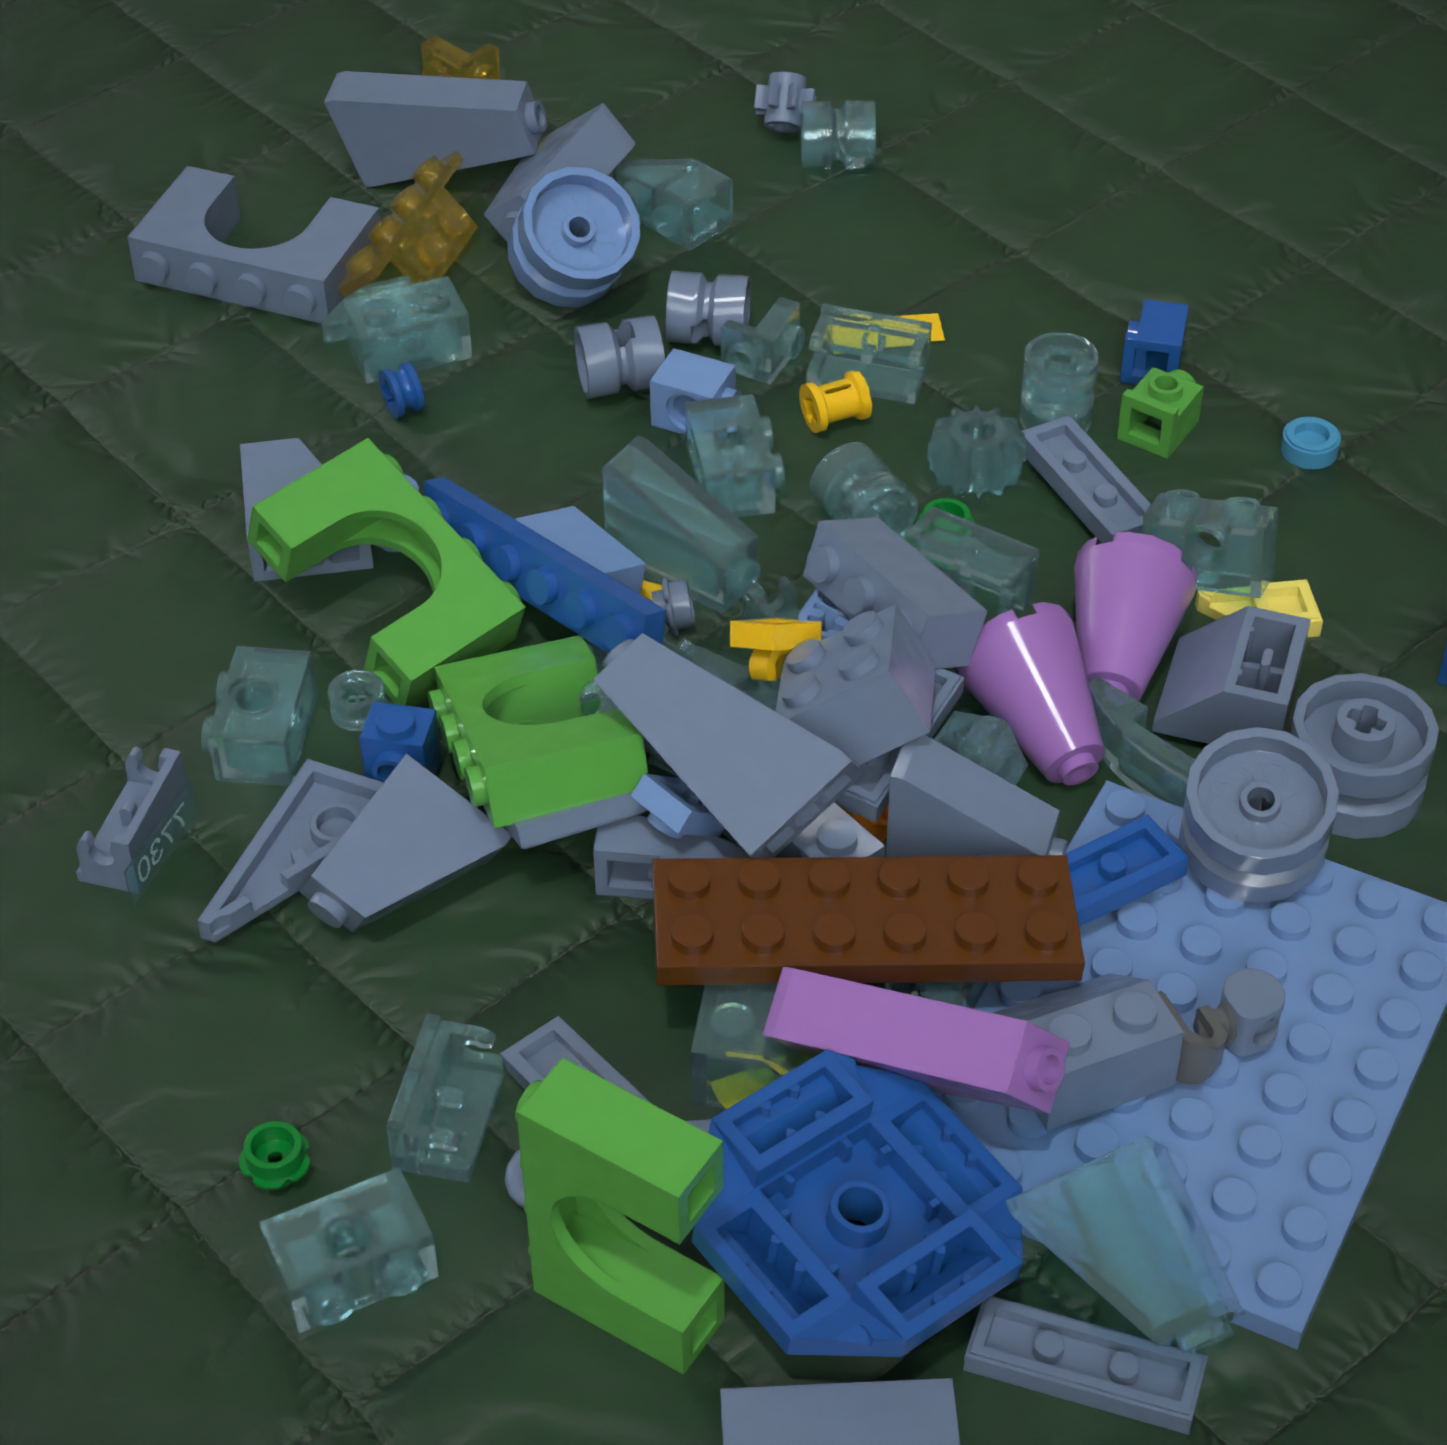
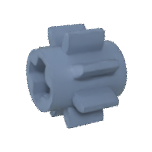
(782, 101)

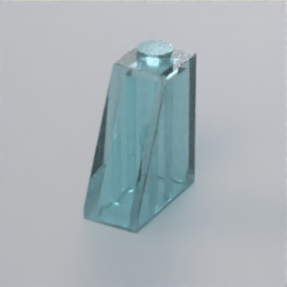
(677, 526)

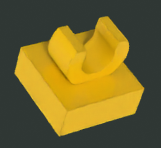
(771, 642)

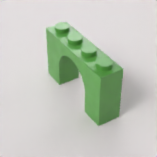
(369, 501)
(524, 736)
(607, 1154)

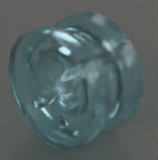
(349, 686)

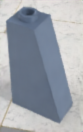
(405, 119)
(734, 753)

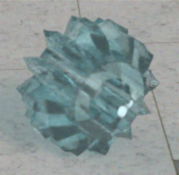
(976, 451)

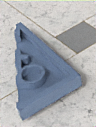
(288, 845)

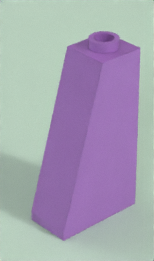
(921, 1038)

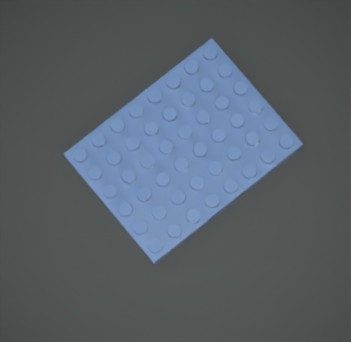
(1273, 1138)

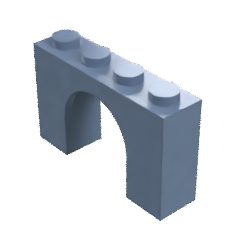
(184, 249)

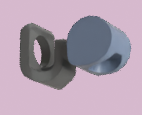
(1242, 1022)

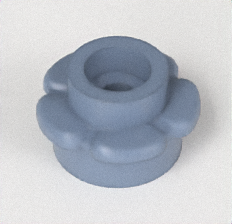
(677, 602)

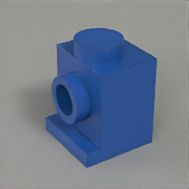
(1154, 340)
(399, 730)

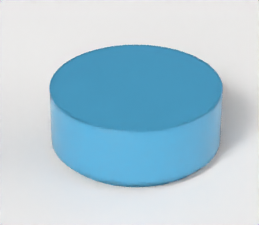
(1310, 443)

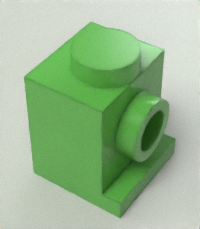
(1165, 396)

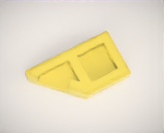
(1282, 597)

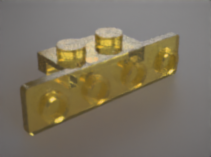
(419, 235)

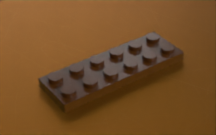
(866, 919)

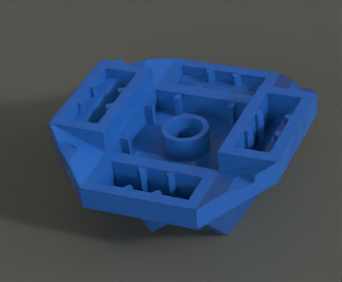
(868, 1150)

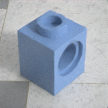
(687, 379)

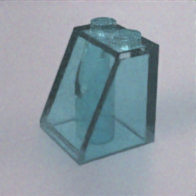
(1137, 1243)

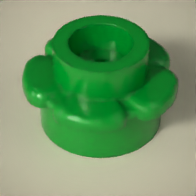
(270, 1142)

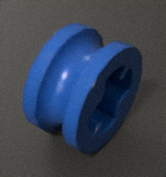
(401, 390)

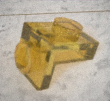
(447, 60)

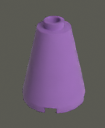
(1129, 606)
(1038, 683)

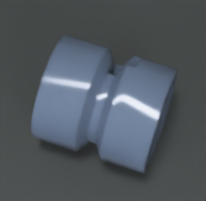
(702, 307)
(618, 356)

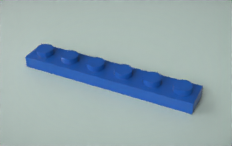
(547, 573)

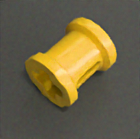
(835, 401)

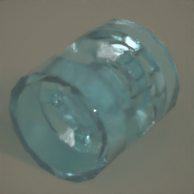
(838, 134)
(1058, 380)
(858, 484)

